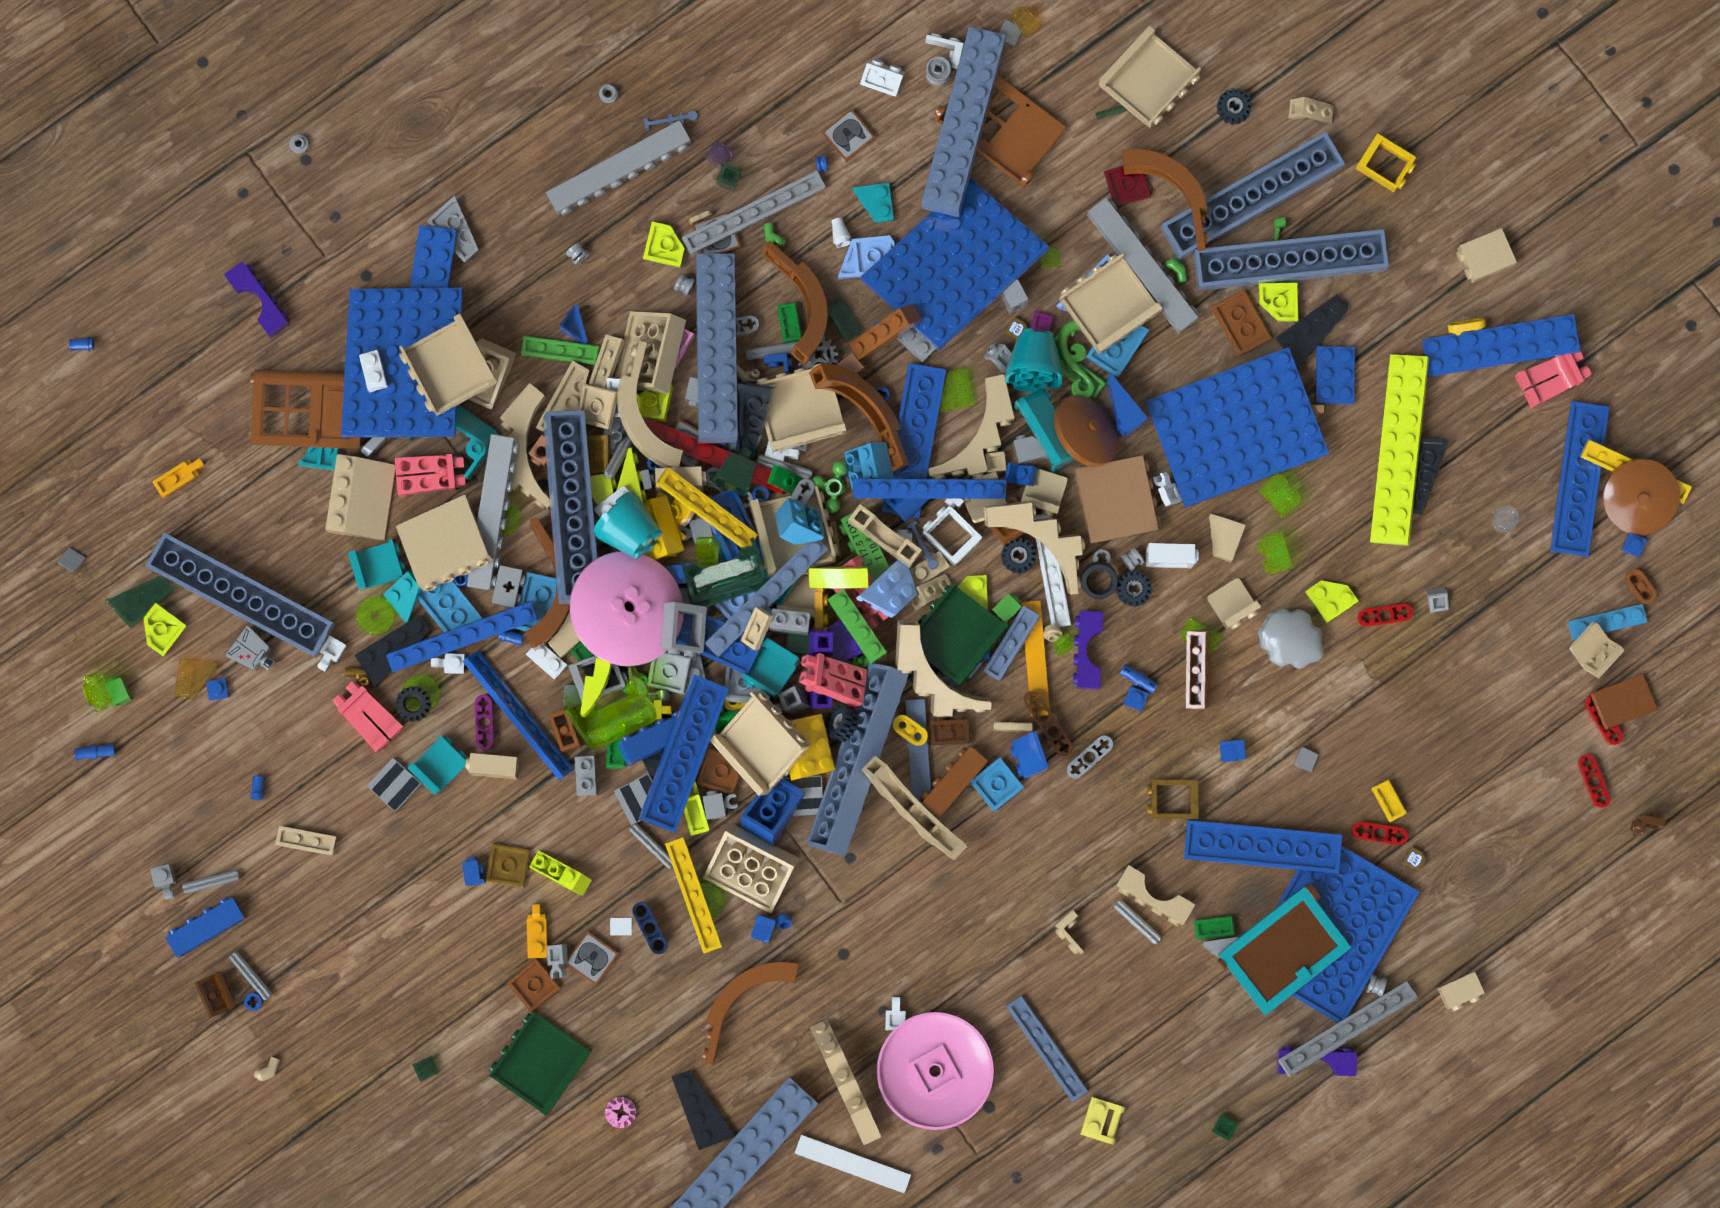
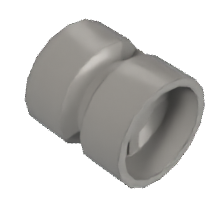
(938, 71)

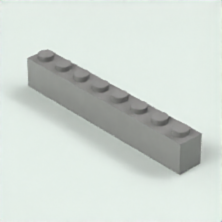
(618, 168)
(1138, 257)
(494, 505)

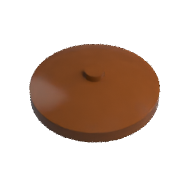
(1086, 430)
(1640, 496)

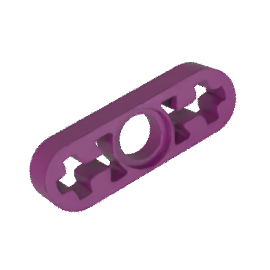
(490, 728)

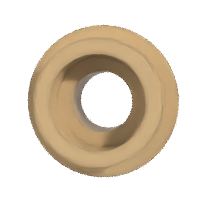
(1052, 633)

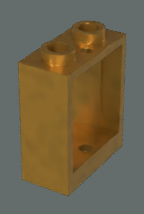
(1193, 800)

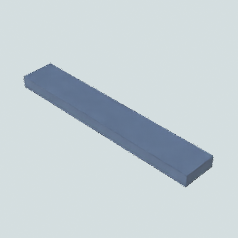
(918, 754)
(1047, 1048)

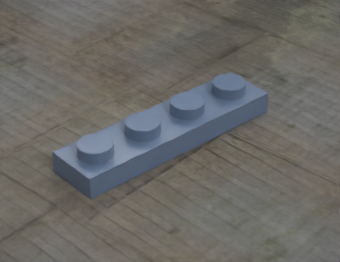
(1012, 643)

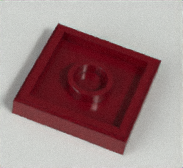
(1126, 188)

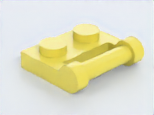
(1096, 1118)

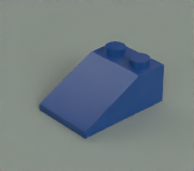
(1125, 411)
(1029, 756)
(771, 813)

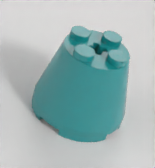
(1034, 362)
(628, 526)

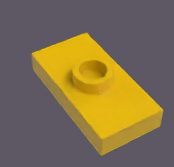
(1389, 800)

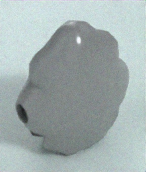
(1291, 638)

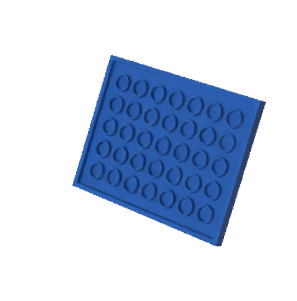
(955, 265)
(383, 323)
(1237, 427)
(1367, 912)

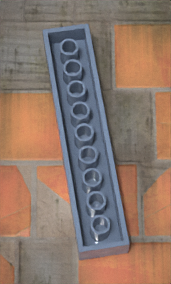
(964, 122)
(1256, 194)
(1291, 260)
(716, 348)
(569, 497)
(240, 595)
(848, 783)
(749, 1148)

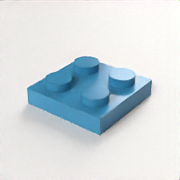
(996, 784)

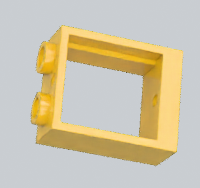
(1394, 149)

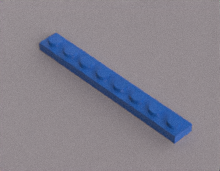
(930, 488)
(461, 636)
(518, 715)

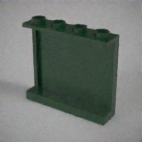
(958, 634)
(539, 1063)

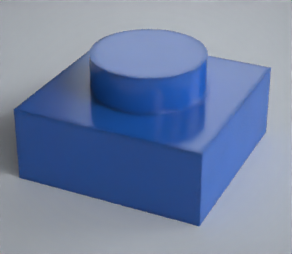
(1634, 545)
(217, 689)
(1135, 698)

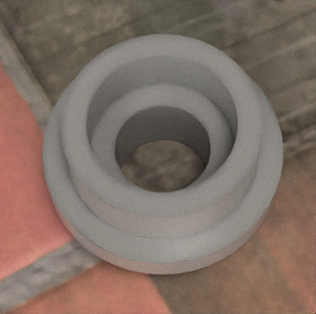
(608, 87)
(302, 148)

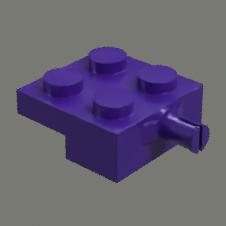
(843, 643)

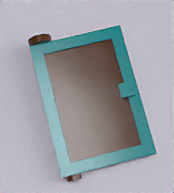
(1284, 949)

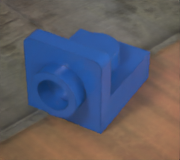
(775, 360)
(1020, 474)

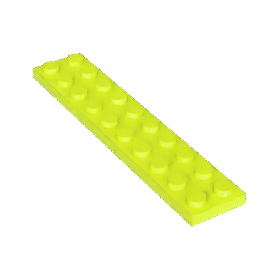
(1399, 449)

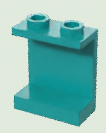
(377, 565)
(771, 669)
(439, 765)

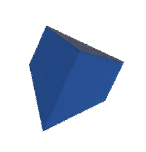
(573, 325)

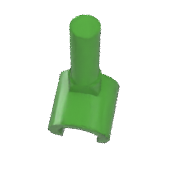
(1278, 223)

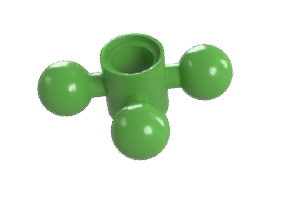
(839, 469)

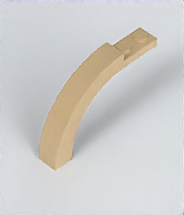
(632, 420)

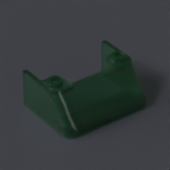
(725, 579)

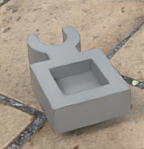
(557, 957)

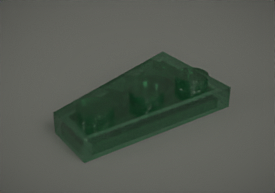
(136, 602)

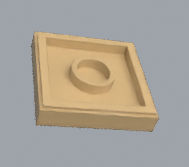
(598, 405)

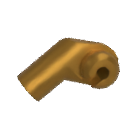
(358, 673)

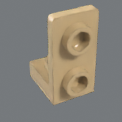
(1311, 109)
(930, 591)
(1068, 921)

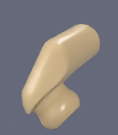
(747, 376)
(267, 1072)

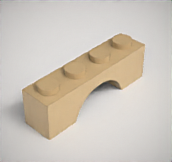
(883, 536)
(1133, 883)

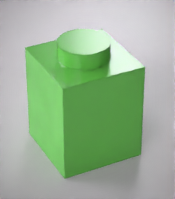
(1007, 608)
(118, 690)

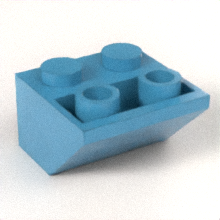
(869, 462)
(799, 522)

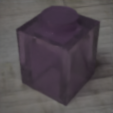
(719, 155)

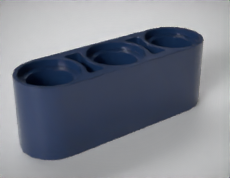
(643, 921)

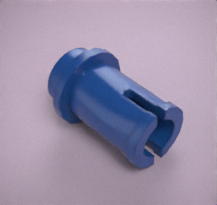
(81, 344)
(512, 637)
(257, 788)

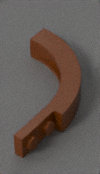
(1159, 165)
(813, 296)
(869, 401)
(553, 620)
(755, 976)

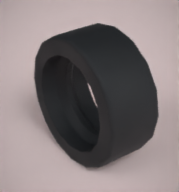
(1099, 594)

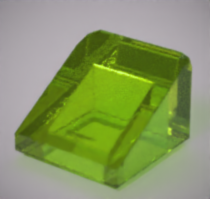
(1050, 258)
(1063, 645)

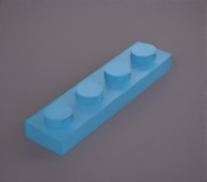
(1610, 620)

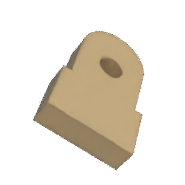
(700, 217)

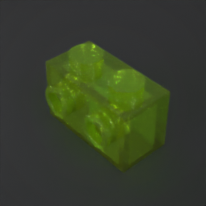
(1280, 495)
(1274, 553)

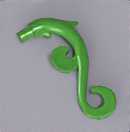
(1072, 360)

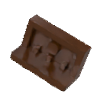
(949, 731)
(1650, 821)
(215, 994)

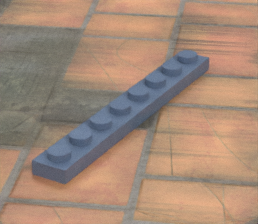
(765, 596)

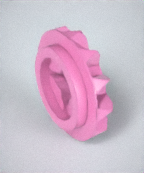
(628, 1107)

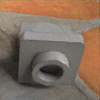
(999, 355)

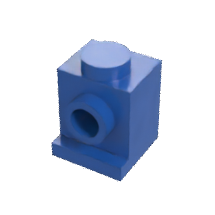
(473, 871)

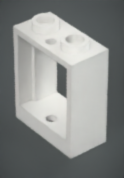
(965, 549)
(1171, 555)

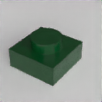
(1224, 1127)

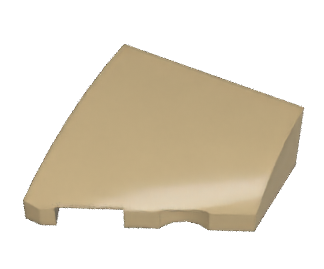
(1225, 537)

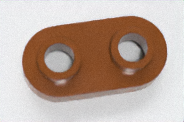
(1642, 585)

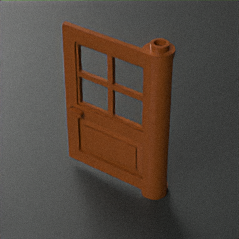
(1022, 137)
(324, 410)

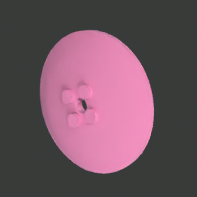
(600, 612)
(963, 1063)

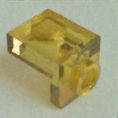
(1024, 21)

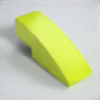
(838, 577)
(595, 686)
(694, 813)

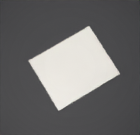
(620, 926)

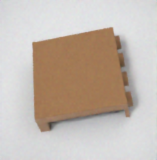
(1117, 500)

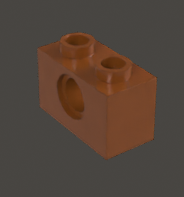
(564, 731)

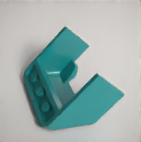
(1040, 417)
(480, 439)

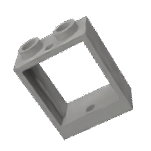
(669, 628)
(574, 669)

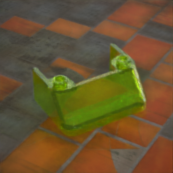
(616, 719)

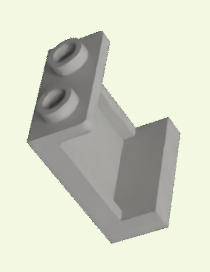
(789, 622)

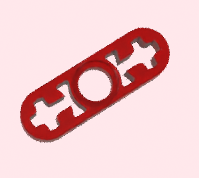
(1399, 618)
(1607, 734)
(1604, 792)
(1393, 841)

